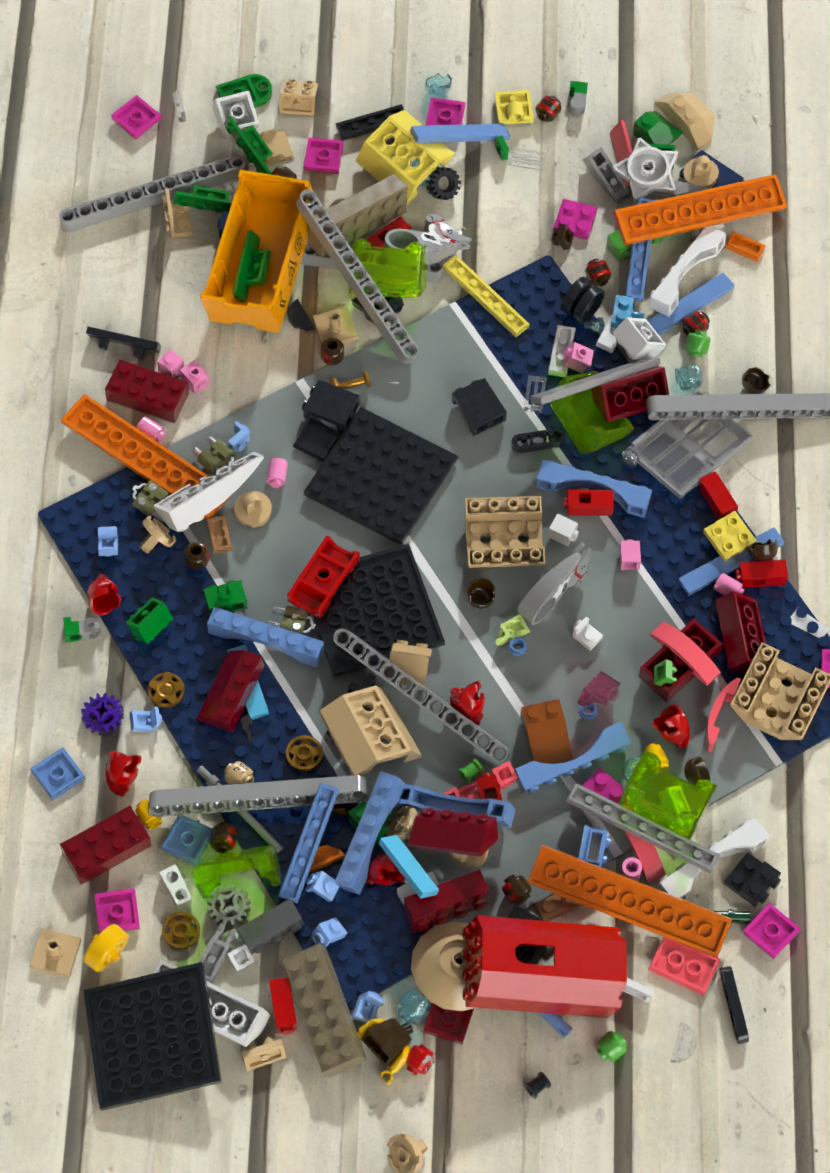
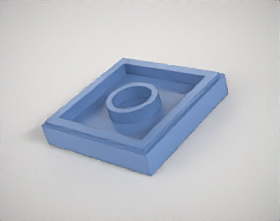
(57, 773)
(187, 839)

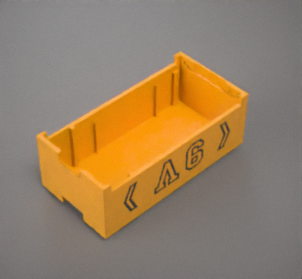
(269, 210)

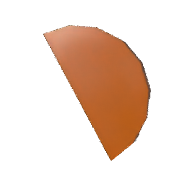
(326, 856)

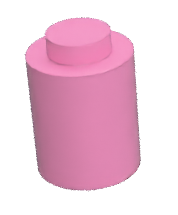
(152, 429)
(277, 472)
(726, 584)
(631, 869)

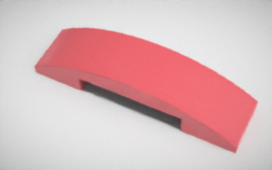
(687, 651)
(726, 694)
(505, 777)
(647, 854)

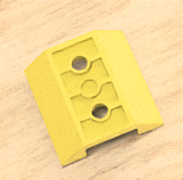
(385, 160)

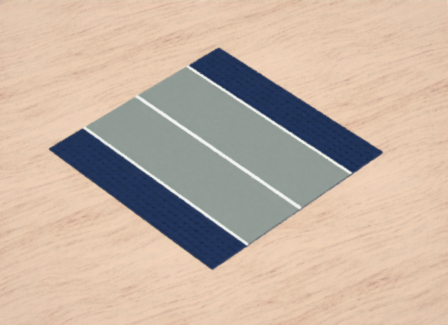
(623, 605)

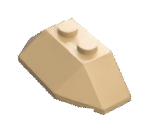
(689, 116)

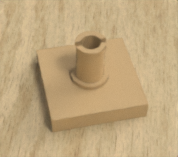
(335, 325)
(55, 953)

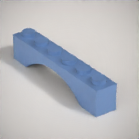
(557, 477)
(235, 626)
(608, 741)
(422, 798)
(356, 862)

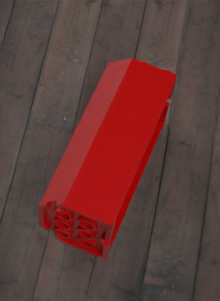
(585, 974)

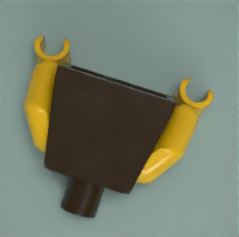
(387, 1042)

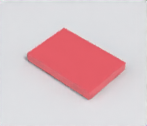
(684, 965)

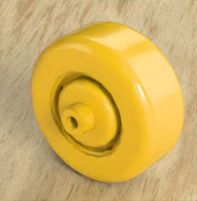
(106, 947)

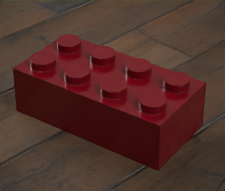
(147, 391)
(702, 638)
(105, 845)
(453, 900)

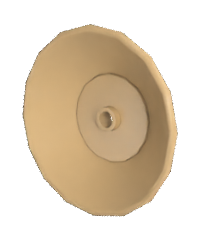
(435, 965)

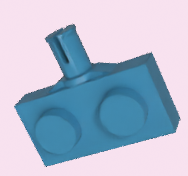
(623, 308)

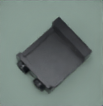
(331, 404)
(479, 406)

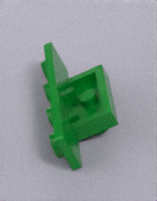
(251, 143)
(204, 198)
(252, 266)

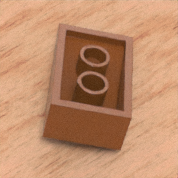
(546, 732)

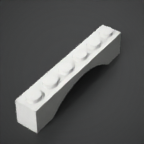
(706, 246)
(747, 838)

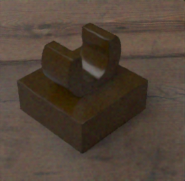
(563, 237)

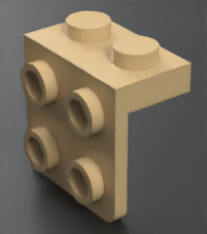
(410, 659)

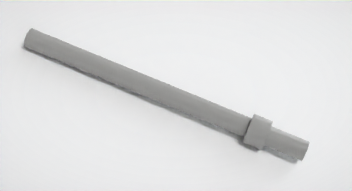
(212, 780)

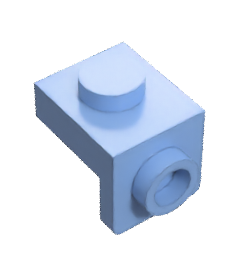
(242, 437)
(107, 541)
(145, 720)
(322, 885)
(328, 932)
(367, 1006)

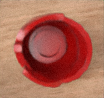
(103, 595)
(468, 702)
(673, 726)
(121, 771)
(383, 871)

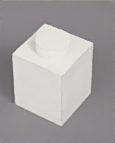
(563, 530)

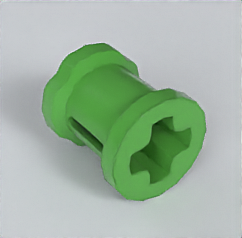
(470, 771)

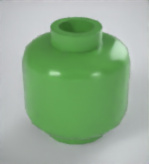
(697, 343)
(611, 1046)

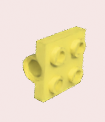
(514, 107)
(729, 536)

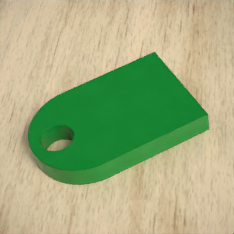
(248, 83)

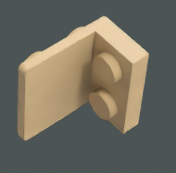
(298, 97)
(177, 218)

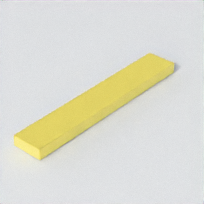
(485, 296)

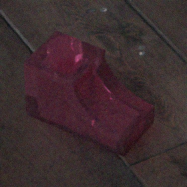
(600, 690)

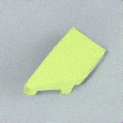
(512, 628)

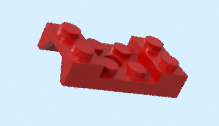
(315, 593)

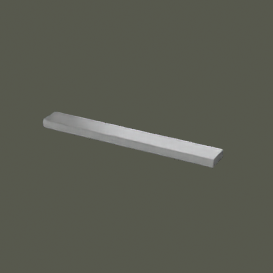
(595, 380)
(642, 828)

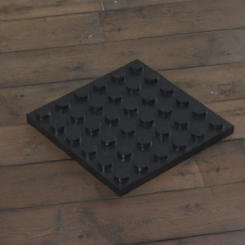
(381, 475)
(379, 604)
(152, 1036)

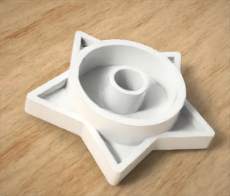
(647, 170)

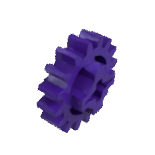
(109, 718)

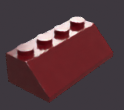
(629, 394)
(740, 629)
(231, 690)
(453, 832)

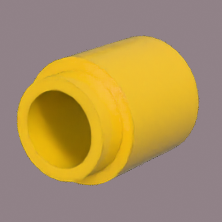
(657, 750)
(146, 818)

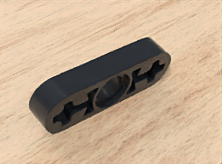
(553, 443)

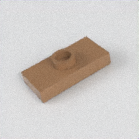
(219, 534)

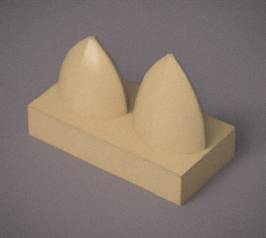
(258, 1056)

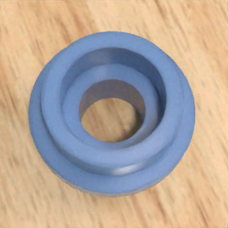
(517, 641)
(588, 716)

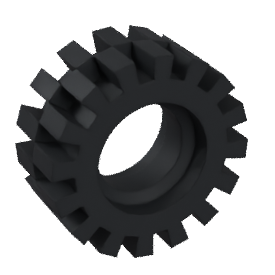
(452, 186)

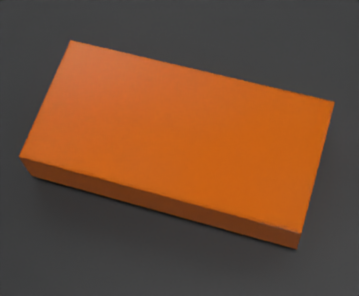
(745, 246)

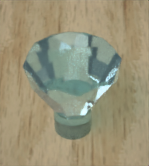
(596, 325)

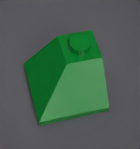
(655, 129)

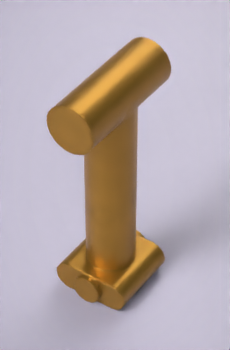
(353, 383)

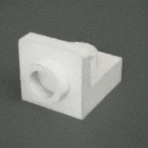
(586, 634)

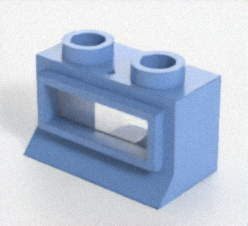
(593, 846)

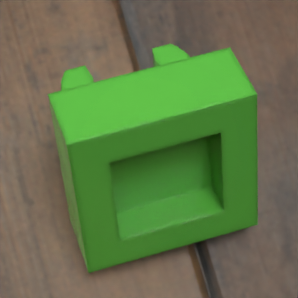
(663, 673)

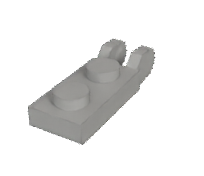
(216, 952)

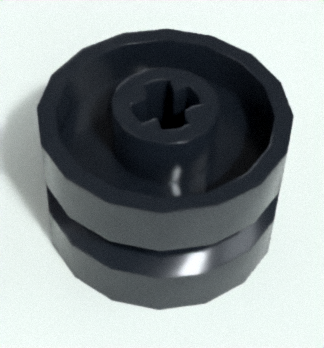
(582, 300)

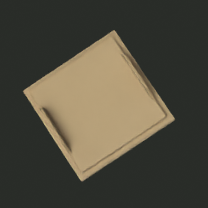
(278, 145)

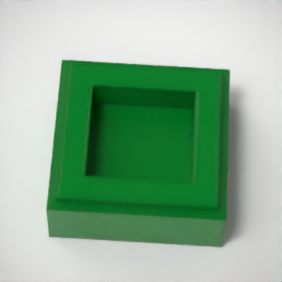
(502, 148)

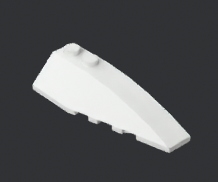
(194, 502)
(231, 1014)

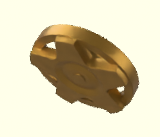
(166, 690)
(304, 753)
(181, 930)

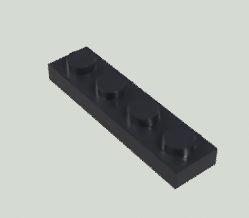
(365, 123)

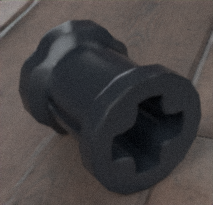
(537, 1085)

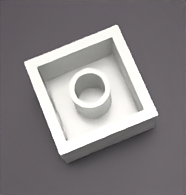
(237, 106)
(639, 338)

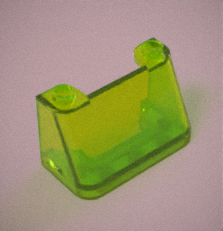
(394, 270)
(585, 421)
(666, 797)
(211, 867)

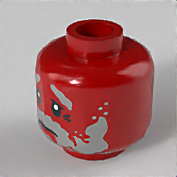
(419, 1060)

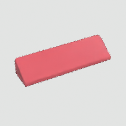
(621, 144)

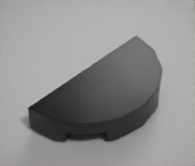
(298, 317)

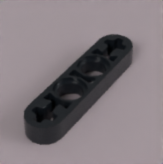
(734, 1004)

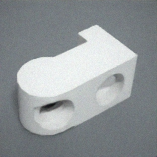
(175, 885)

